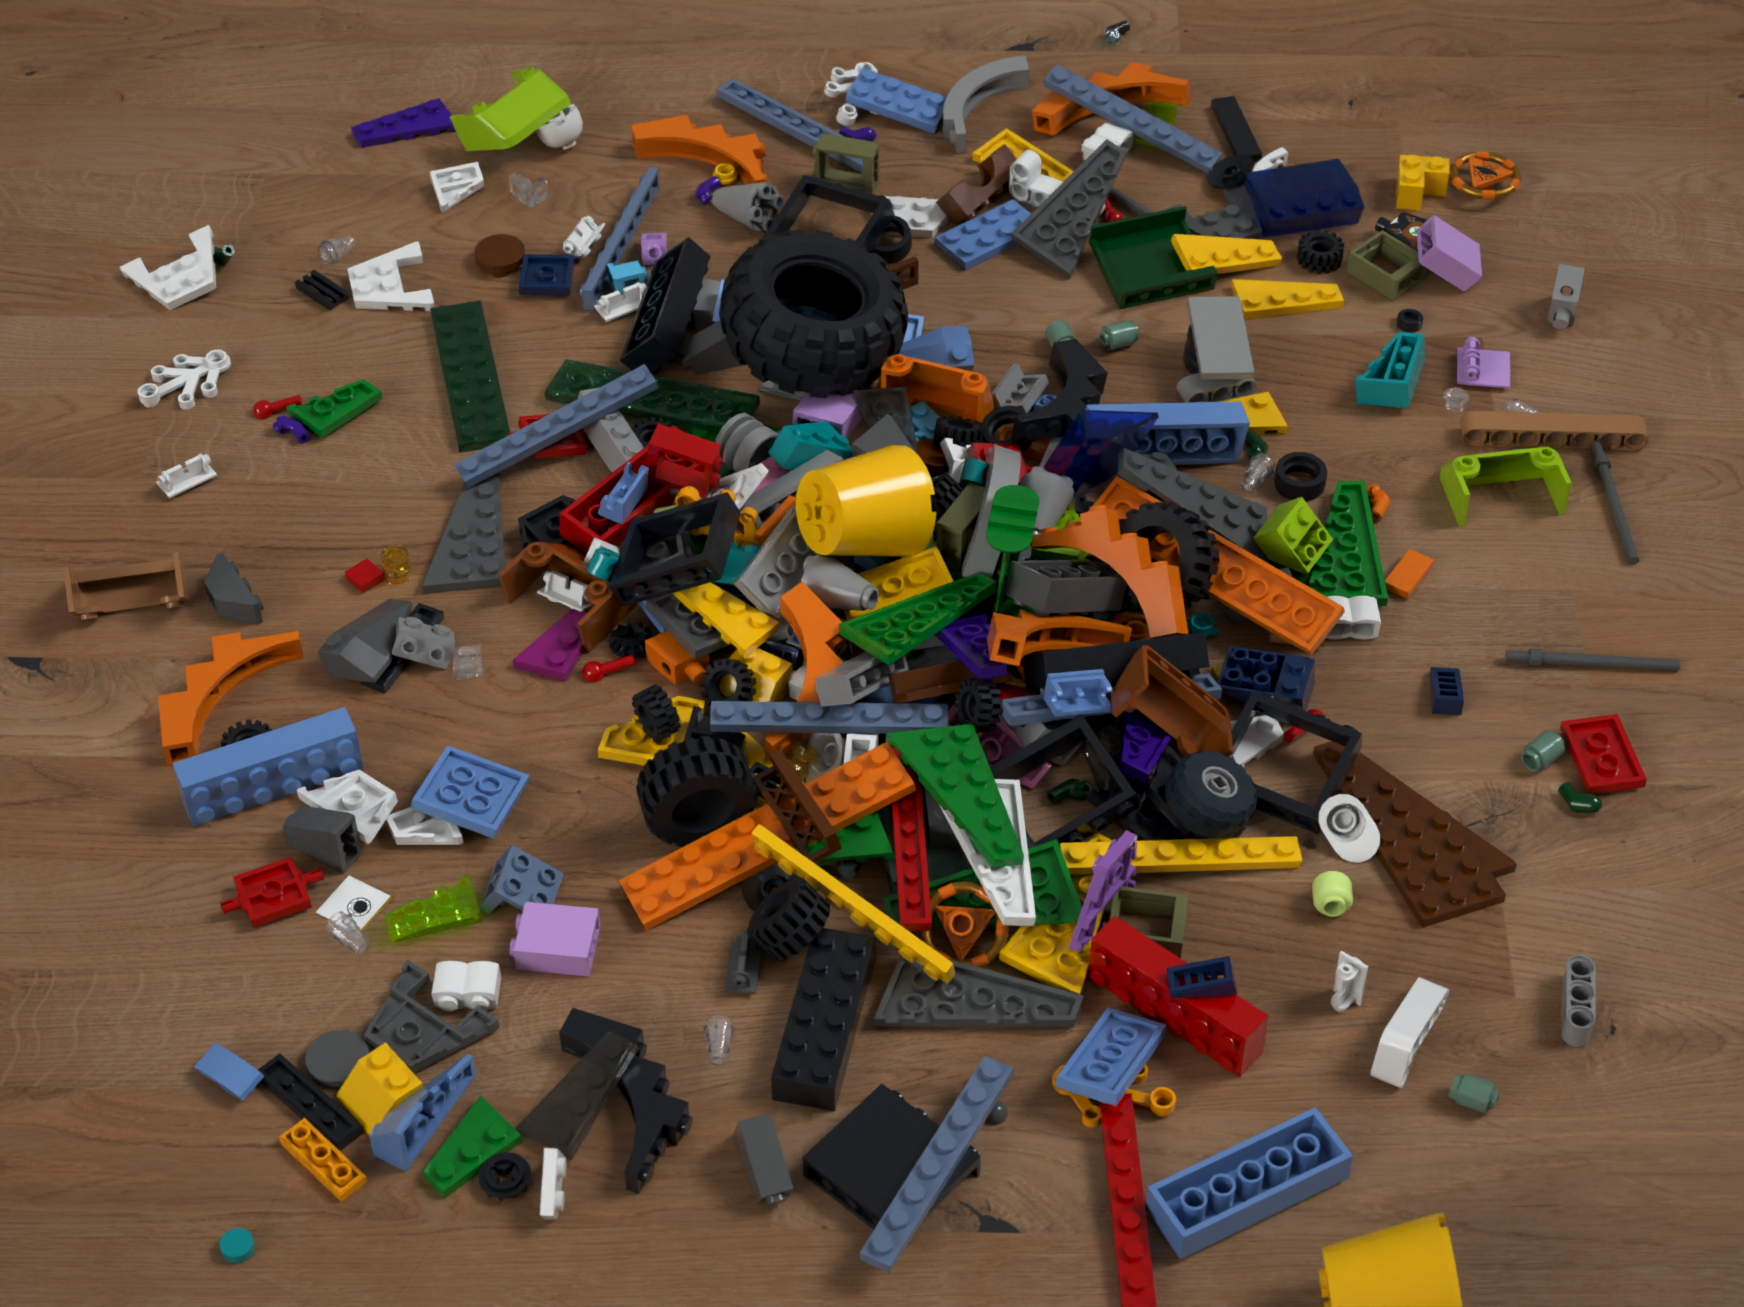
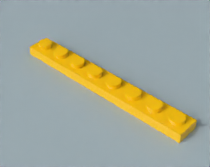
(1193, 854)
(860, 910)

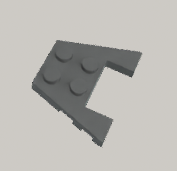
(1232, 221)
(418, 1033)

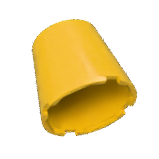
(868, 505)
(1392, 1267)

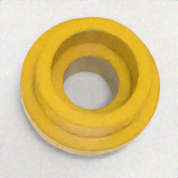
(725, 173)

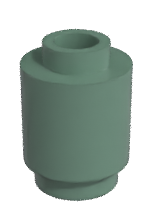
(1058, 332)
(1119, 335)
(1542, 751)
(1474, 1092)

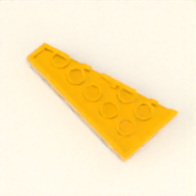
(1045, 950)

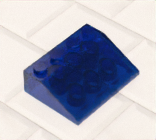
(1304, 197)
(1092, 445)

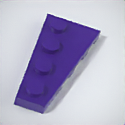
(404, 124)
(1141, 746)

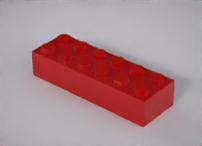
(581, 520)
(1136, 973)

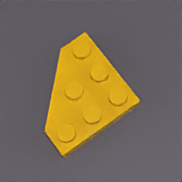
(632, 745)

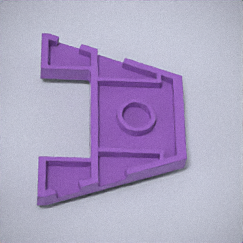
(1109, 876)

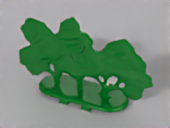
(1011, 526)

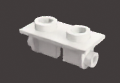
(589, 234)
(617, 305)
(179, 480)
(558, 591)
(1348, 982)

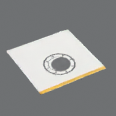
(355, 899)

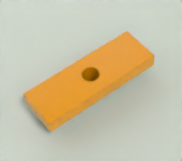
(323, 1159)

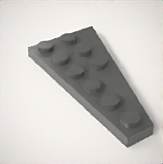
(1064, 220)
(1224, 511)
(472, 543)
(972, 1000)

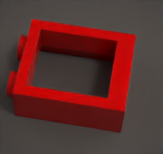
(687, 448)

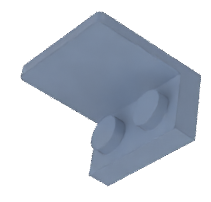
(520, 879)

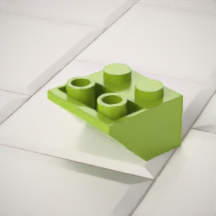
(1293, 536)

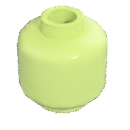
(1332, 893)

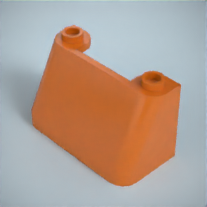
(940, 386)

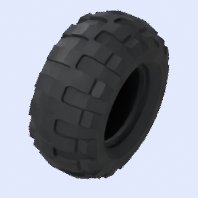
(806, 351)

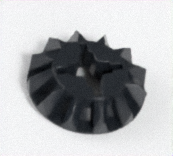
(622, 646)
(502, 1165)

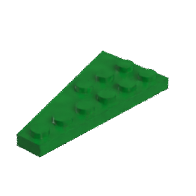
(1352, 559)
(960, 780)
(1052, 887)

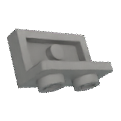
(1019, 389)
(423, 642)

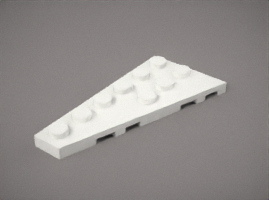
(1007, 886)

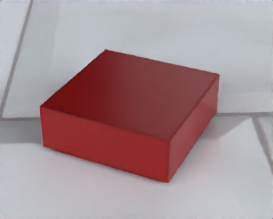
(364, 575)

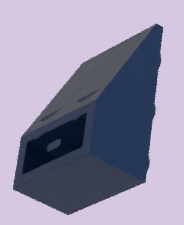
(1278, 674)

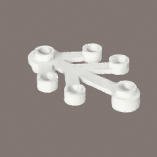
(847, 113)
(213, 364)

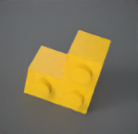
(1420, 177)

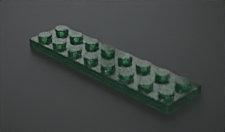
(470, 375)
(673, 400)

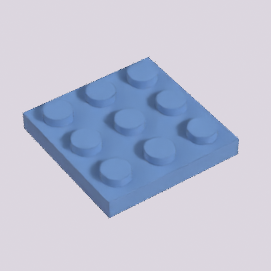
(470, 791)

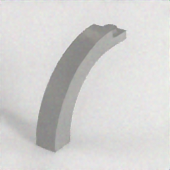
(977, 86)
(1001, 471)

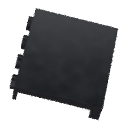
(874, 1152)

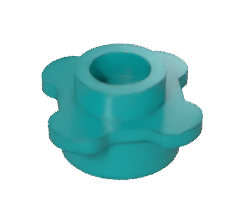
(1202, 623)

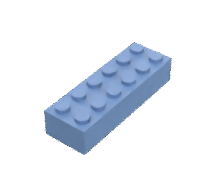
(1192, 430)
(268, 766)
(1248, 1182)

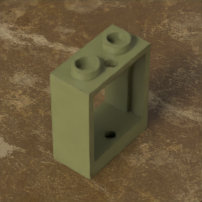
(847, 147)
(1395, 251)
(958, 525)
(1154, 904)

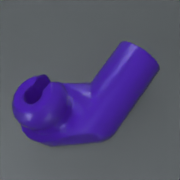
(863, 134)
(704, 189)
(296, 427)

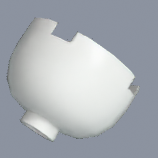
(562, 129)

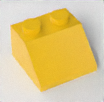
(770, 675)
(377, 1087)

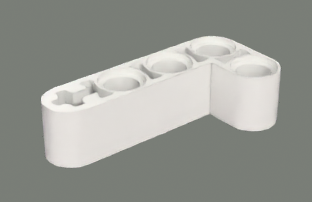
(1028, 183)
(1407, 1031)

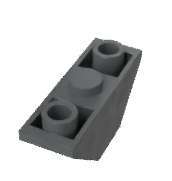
(230, 594)

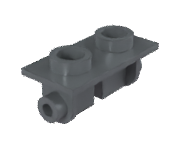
(743, 965)

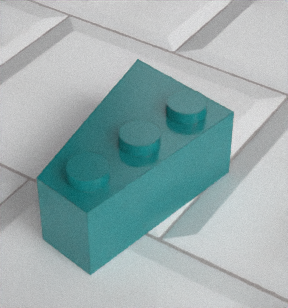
(1394, 374)
(805, 441)

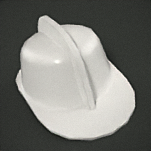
(831, 750)
(1349, 828)

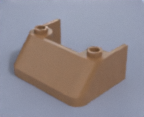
(127, 587)

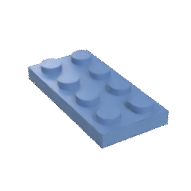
(897, 100)
(983, 235)
(1111, 1056)

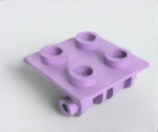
(1482, 366)

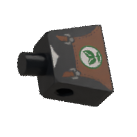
(1403, 228)

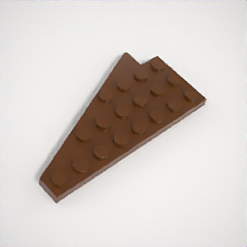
(1426, 852)

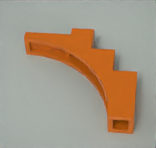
(1134, 84)
(709, 144)
(1153, 583)
(1015, 637)
(820, 640)
(208, 682)

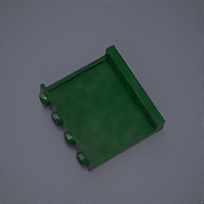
(1142, 261)

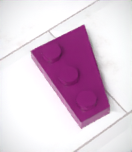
(556, 650)

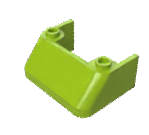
(513, 115)
(1504, 467)

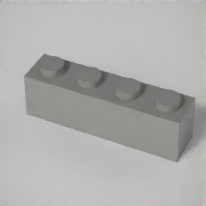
(612, 438)
(771, 496)
(855, 679)

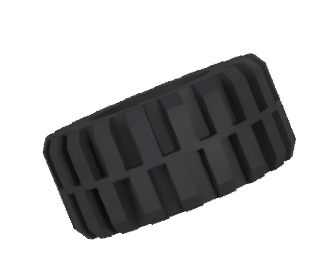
(1194, 543)
(689, 767)

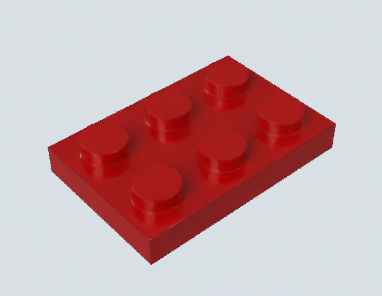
(1603, 754)

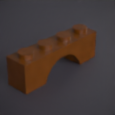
(964, 198)

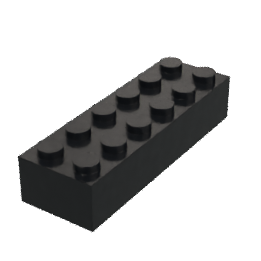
(666, 307)
(1183, 651)
(823, 1019)

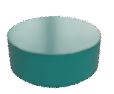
(237, 1245)

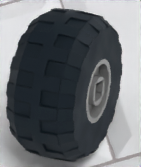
(1210, 795)

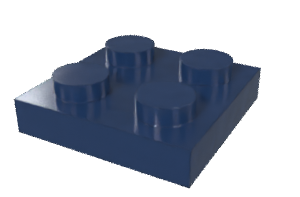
(546, 274)

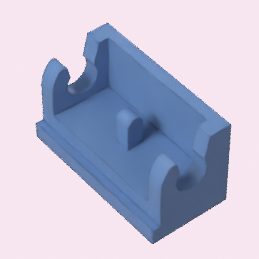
(625, 494)
(1077, 692)

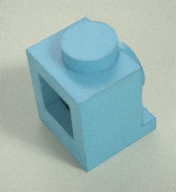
(625, 275)

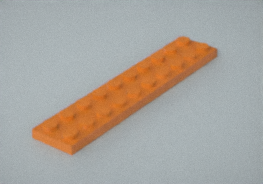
(1244, 580)
(729, 852)

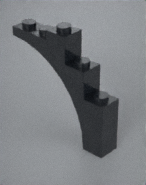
(1081, 385)
(644, 1087)

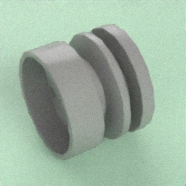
(744, 442)

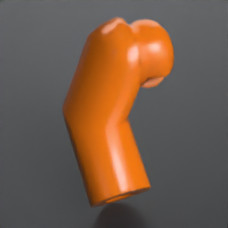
(1378, 500)

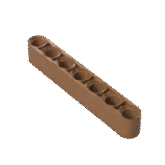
(1553, 430)

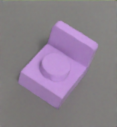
(653, 247)

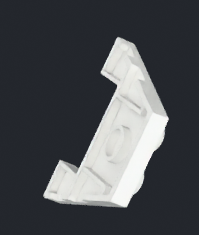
(181, 279)
(379, 285)

